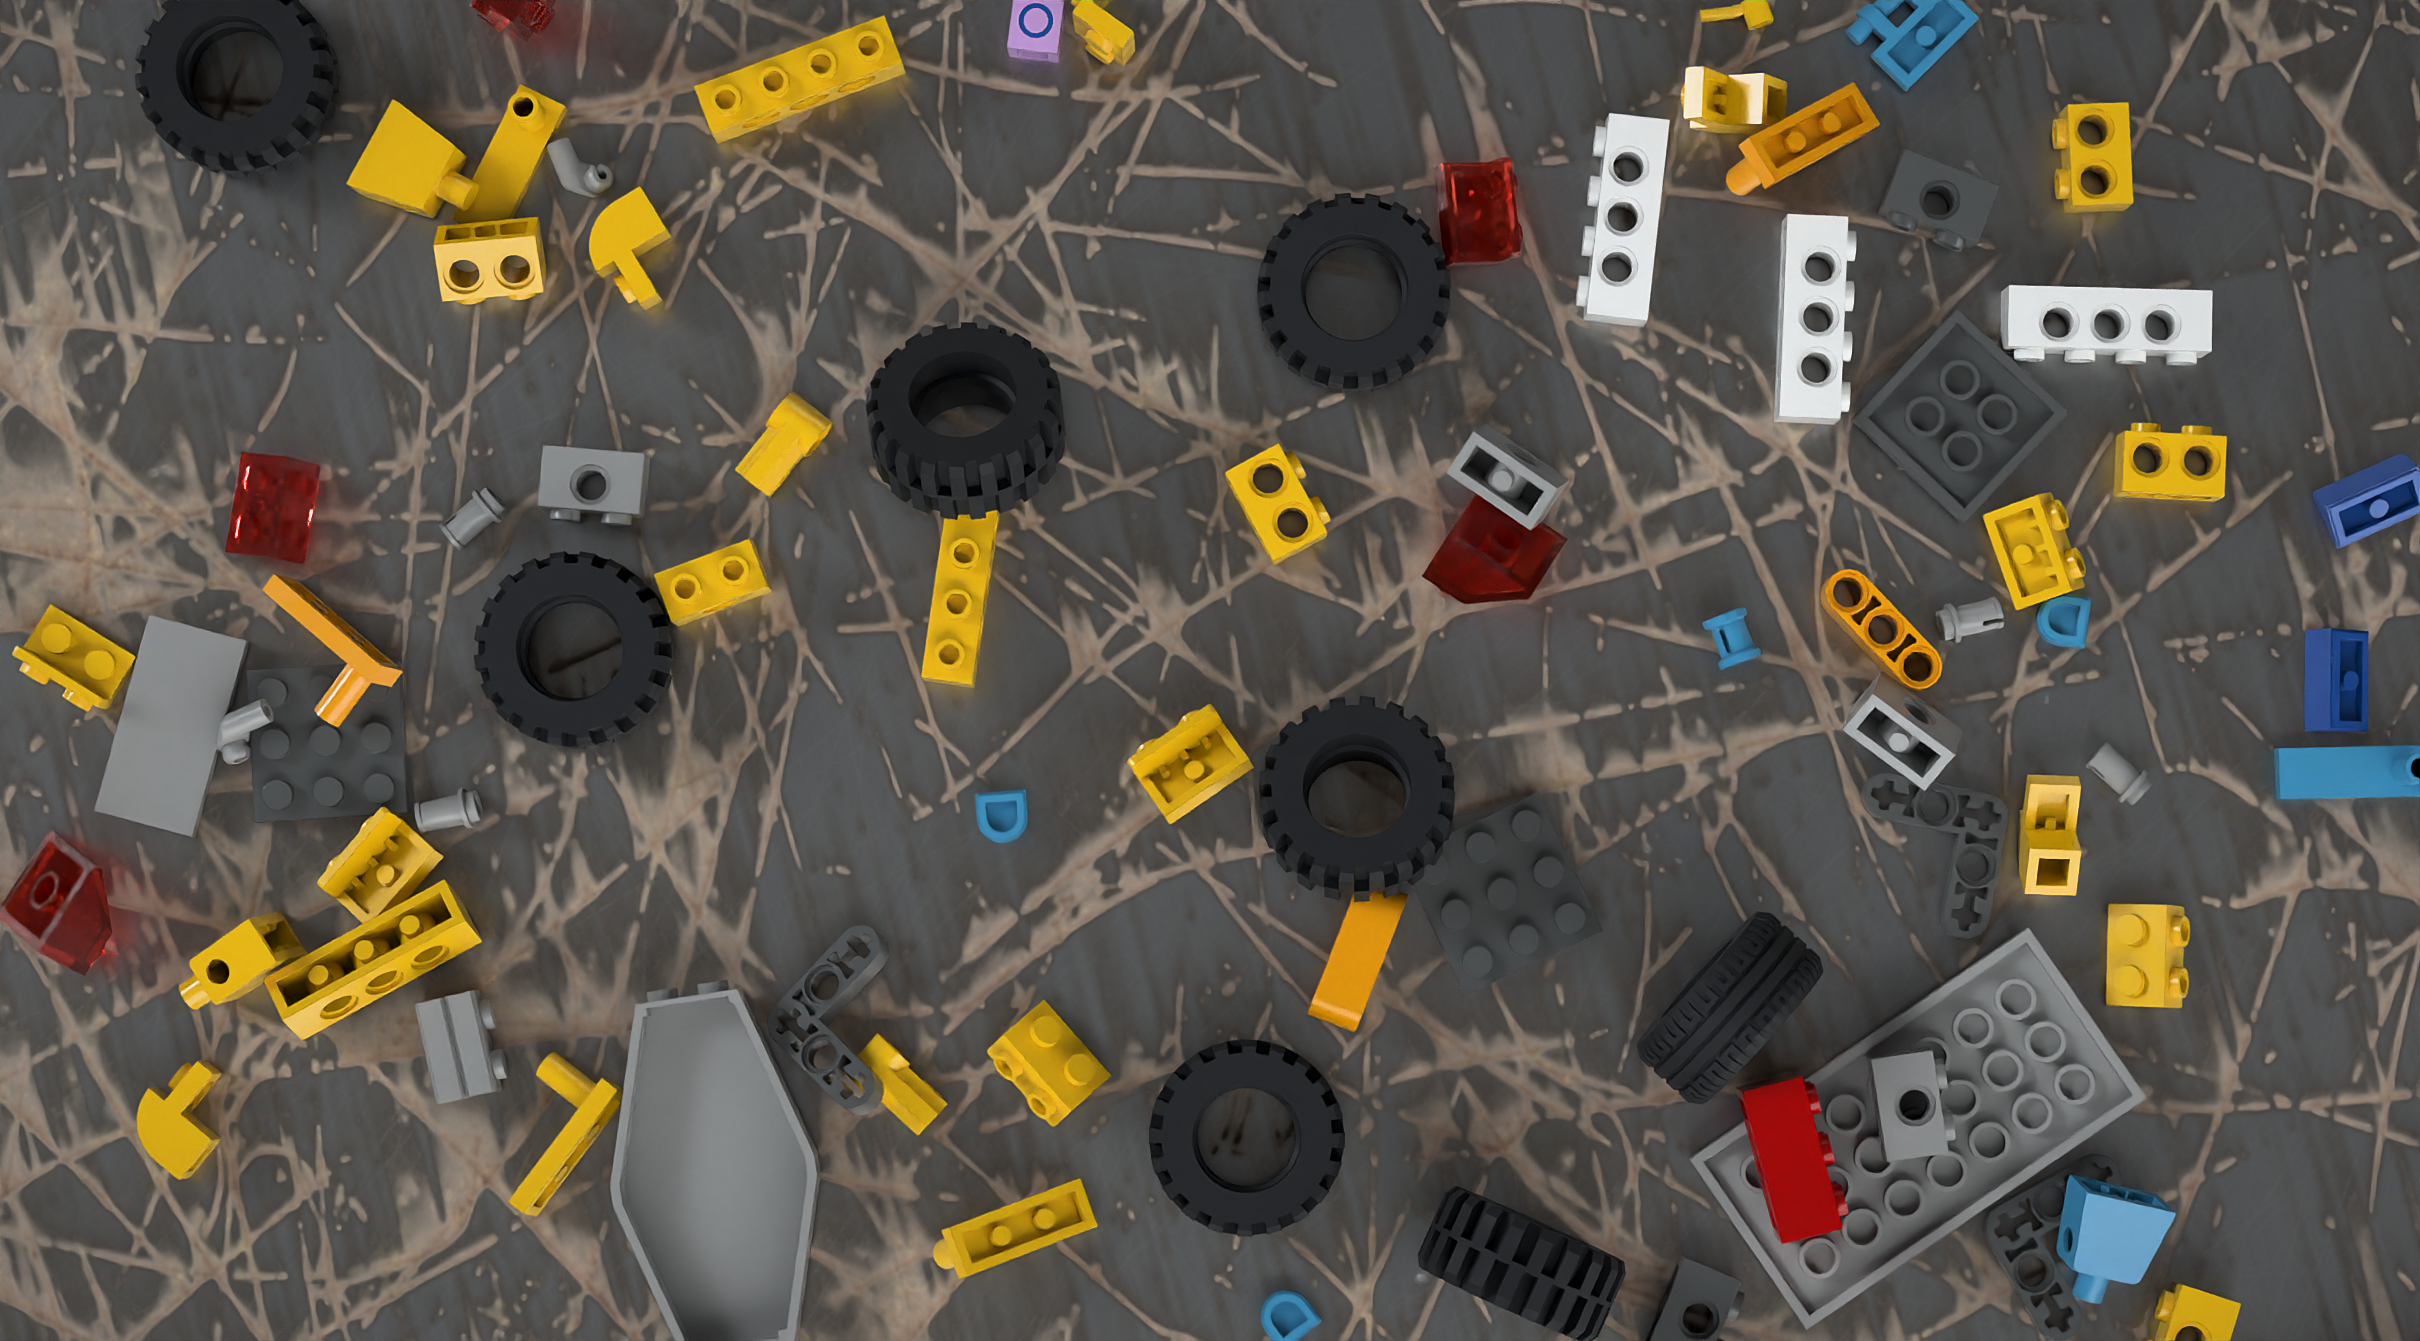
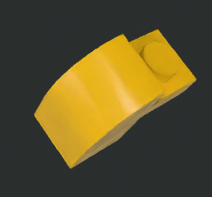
(1732, 102)
(620, 236)
(2048, 836)
(168, 1127)

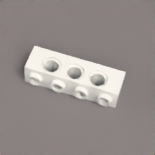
(1646, 144)
(2184, 312)
(1795, 396)

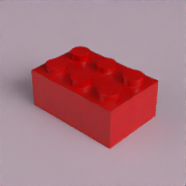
(1792, 1157)

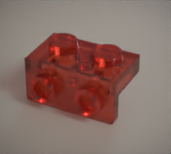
(519, 16)
(1478, 212)
(272, 507)

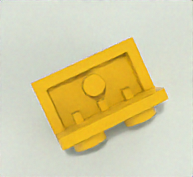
(1105, 35)
(1189, 763)
(379, 866)
(2146, 955)
(1047, 1063)

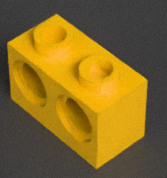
(2108, 159)
(487, 246)
(2170, 476)
(1266, 508)

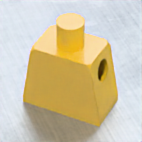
(412, 166)
(241, 960)

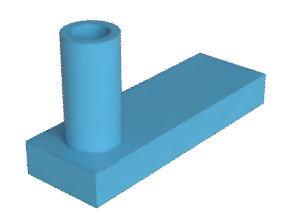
(2347, 772)

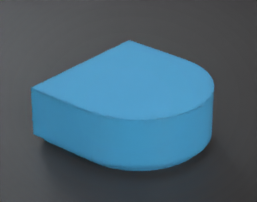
(2064, 620)
(1002, 814)
(1288, 1316)

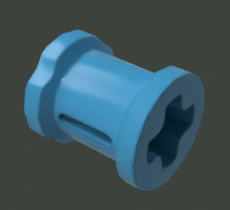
(1732, 638)

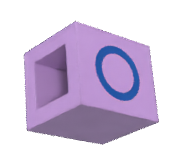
(1036, 29)

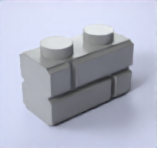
(461, 1046)

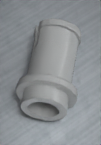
(473, 517)
(1968, 619)
(2119, 774)
(449, 812)

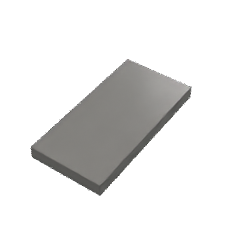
(171, 725)

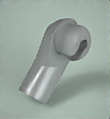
(577, 175)
(236, 728)

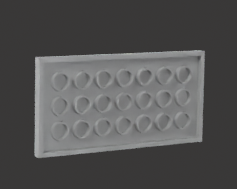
(2022, 1091)

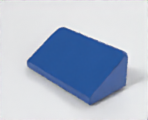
(2370, 499)
(2336, 681)

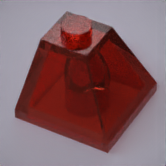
(1492, 556)
(60, 905)

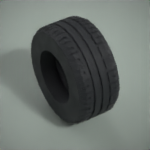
(1730, 1008)

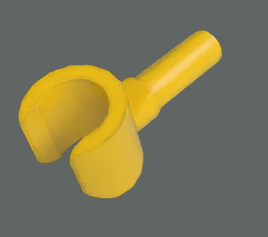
(1756, 13)

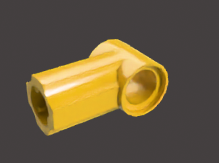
(791, 433)
(904, 1091)

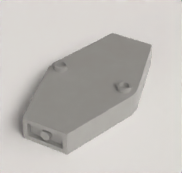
(714, 1170)

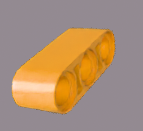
(1905, 637)
(1356, 959)

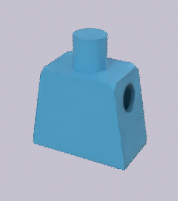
(2109, 1234)

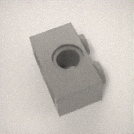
(566, 469)
(1507, 476)
(1903, 730)
(1892, 1077)

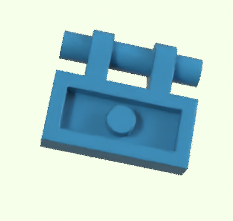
(1918, 41)

